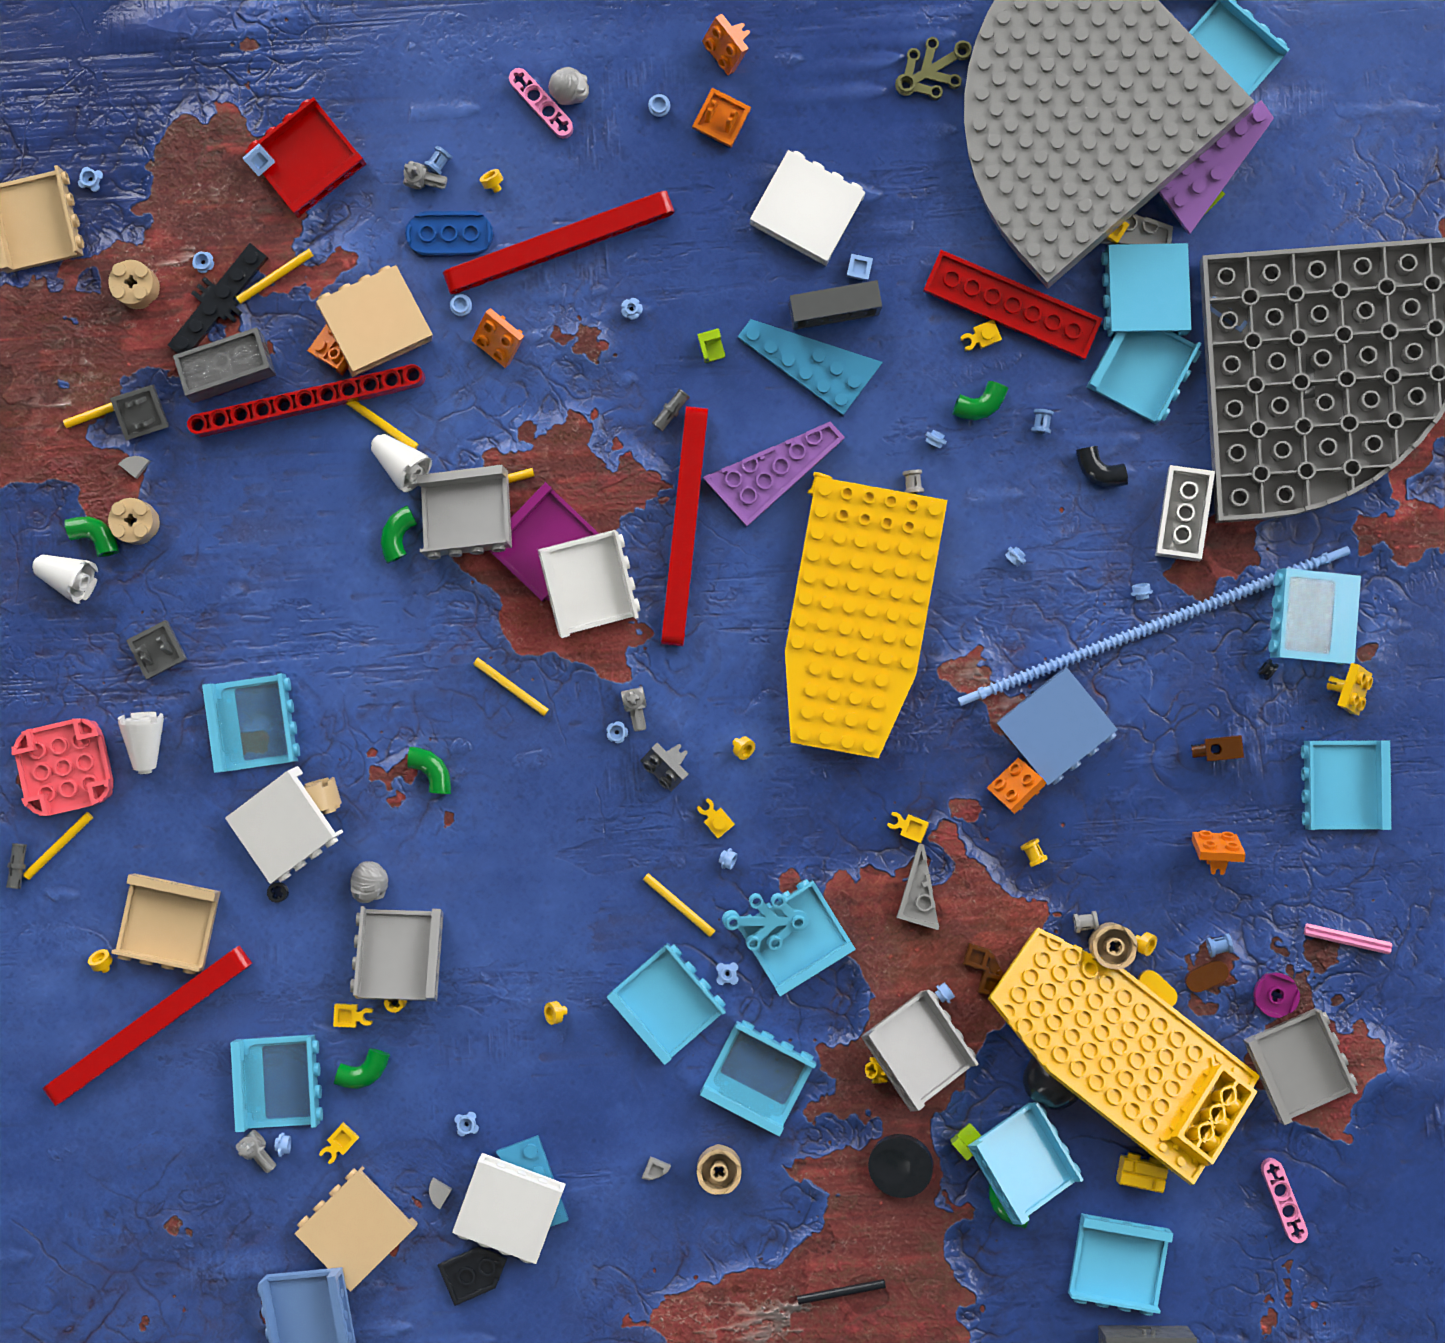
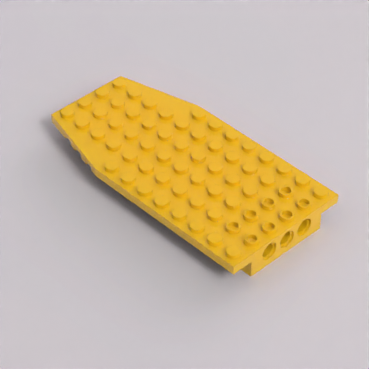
(859, 613)
(1125, 1053)

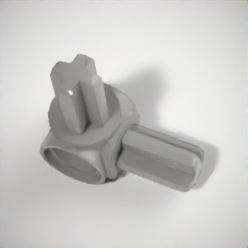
(417, 176)
(635, 701)
(253, 1147)

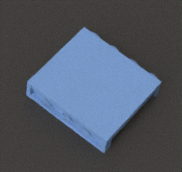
(1057, 726)
(306, 1307)

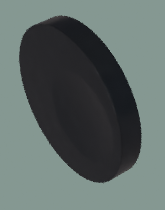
(900, 1165)

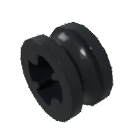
(1268, 669)
(284, 889)

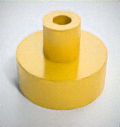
(491, 180)
(743, 747)
(1146, 943)
(100, 961)
(554, 1012)

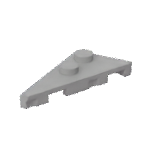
(918, 900)

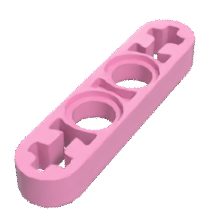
(543, 101)
(1286, 1199)

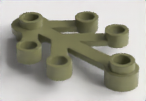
(930, 69)

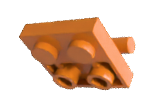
(328, 351)

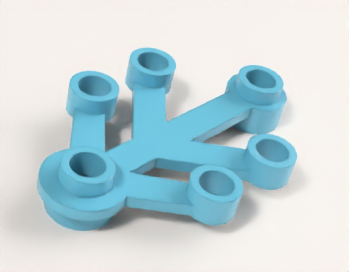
(768, 921)

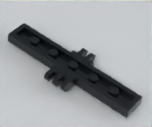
(218, 300)

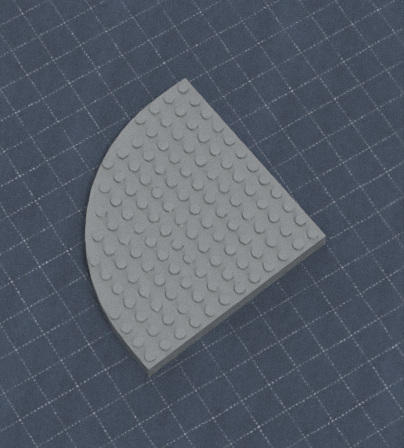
(1086, 118)
(1377, 356)

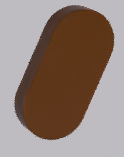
(1206, 976)

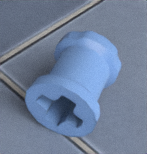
(438, 160)
(1046, 415)
(1219, 945)

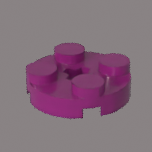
(1264, 1001)

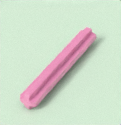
(1348, 938)

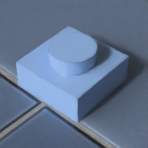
(258, 159)
(859, 267)

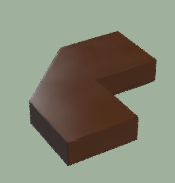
(983, 959)

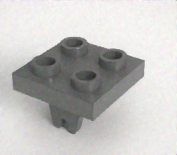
(139, 412)
(156, 649)
(666, 765)

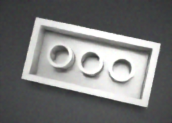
(1185, 513)

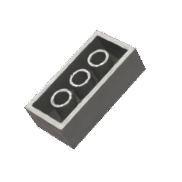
(835, 305)

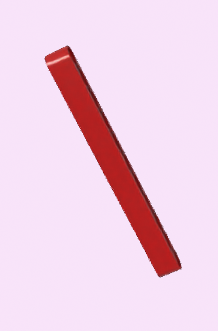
(558, 242)
(295, 398)
(684, 526)
(147, 1025)

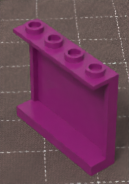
(537, 525)

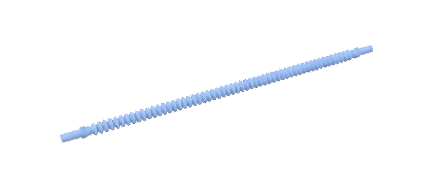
(983, 692)

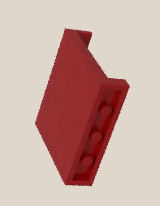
(308, 157)

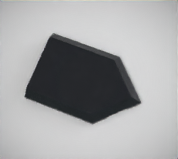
(471, 1273)

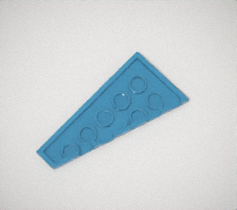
(822, 369)

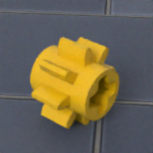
(875, 1072)

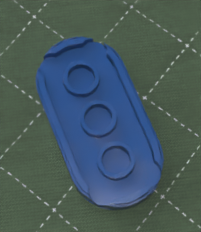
(449, 233)

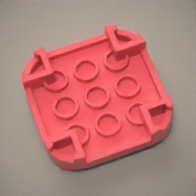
(63, 767)

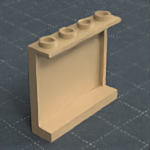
(38, 222)
(374, 319)
(167, 923)
(354, 1228)

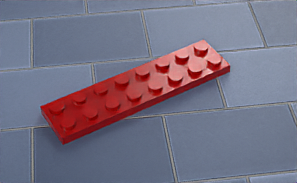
(1012, 304)

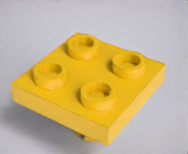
(1352, 689)

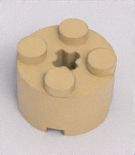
(142, 293)
(124, 512)
(324, 794)
(1125, 945)
(719, 1182)

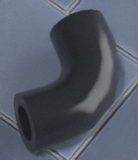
(1099, 472)

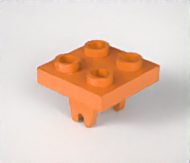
(726, 43)
(721, 117)
(497, 337)
(1016, 785)
(1218, 849)

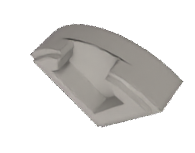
(134, 465)
(655, 1169)
(438, 1192)

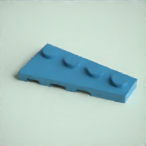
(531, 1156)

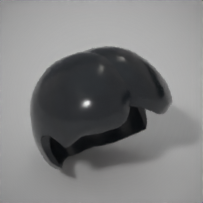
(1046, 1089)

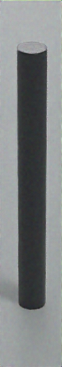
(842, 1291)

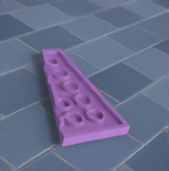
(1203, 180)
(764, 477)

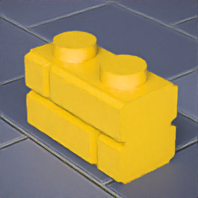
(1141, 1173)

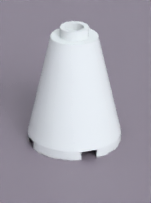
(400, 461)
(66, 575)
(142, 739)

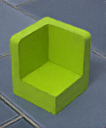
(711, 345)
(964, 1138)

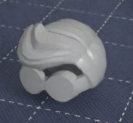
(568, 86)
(368, 882)

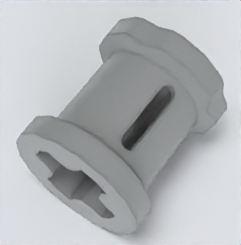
(913, 481)
(1085, 922)

